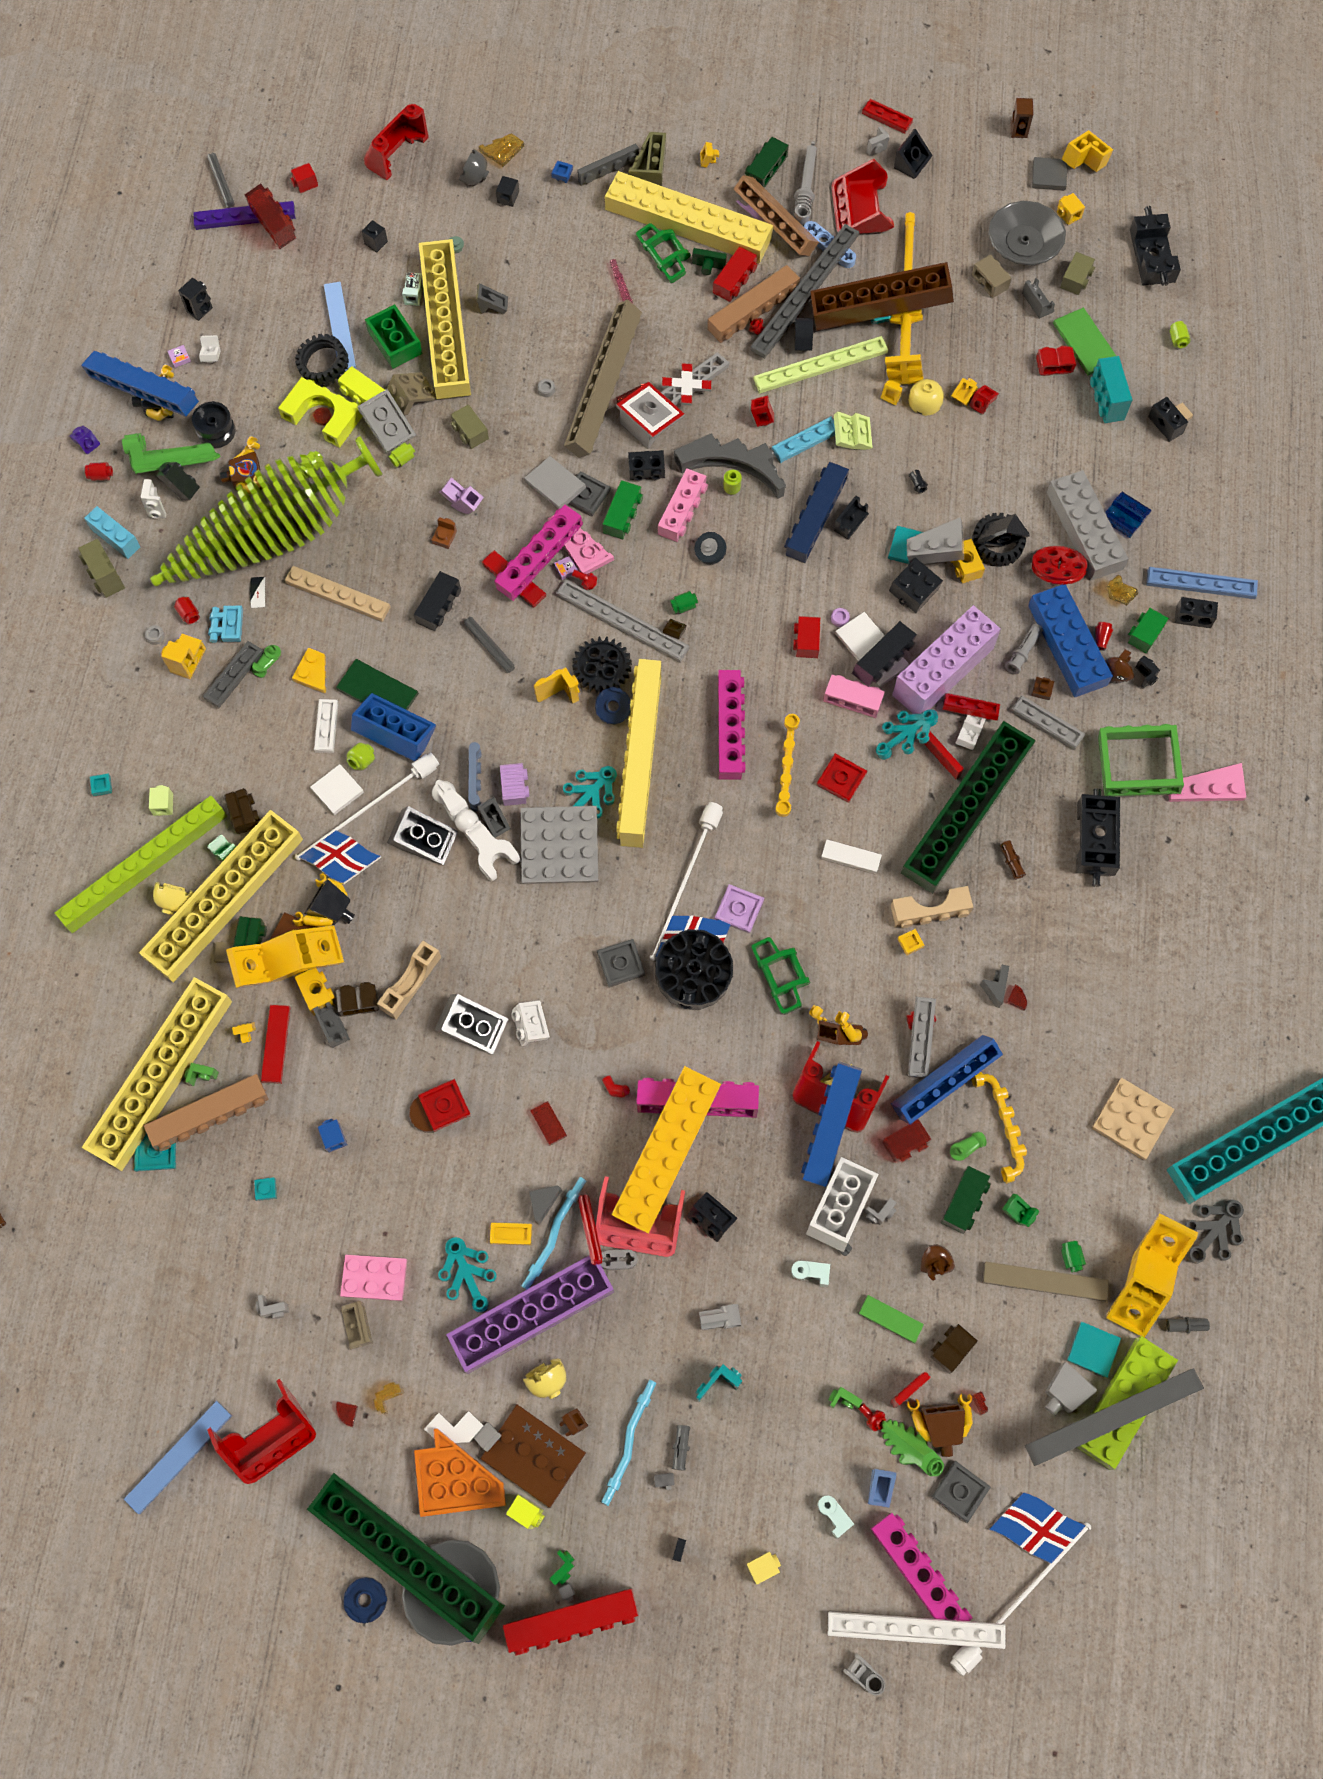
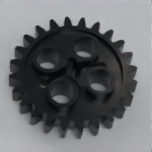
(604, 650)

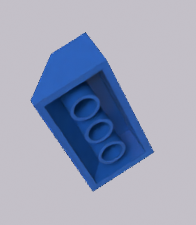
(392, 727)

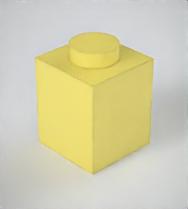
(764, 1567)

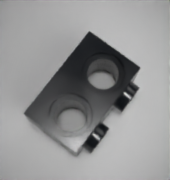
(195, 298)
(646, 461)
(1196, 612)

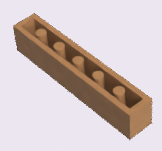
(775, 214)
(753, 304)
(206, 1112)

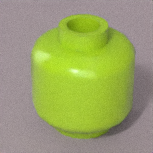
(360, 756)

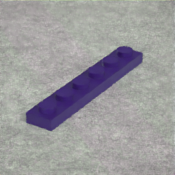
(234, 216)

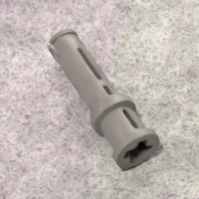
(1020, 655)

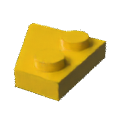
(312, 670)

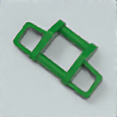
(664, 235)
(793, 985)

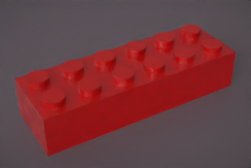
(570, 1620)

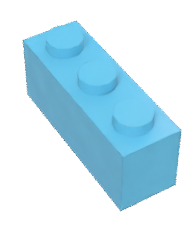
(112, 532)

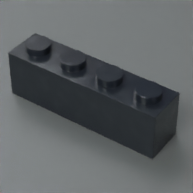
(884, 654)

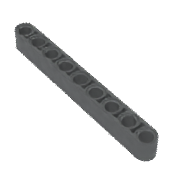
(1114, 1417)

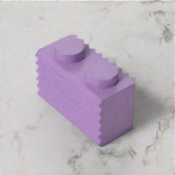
(513, 784)

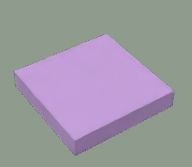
(739, 906)

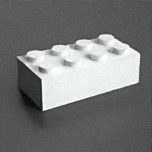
(842, 1204)

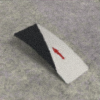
(257, 592)

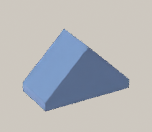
(881, 1487)

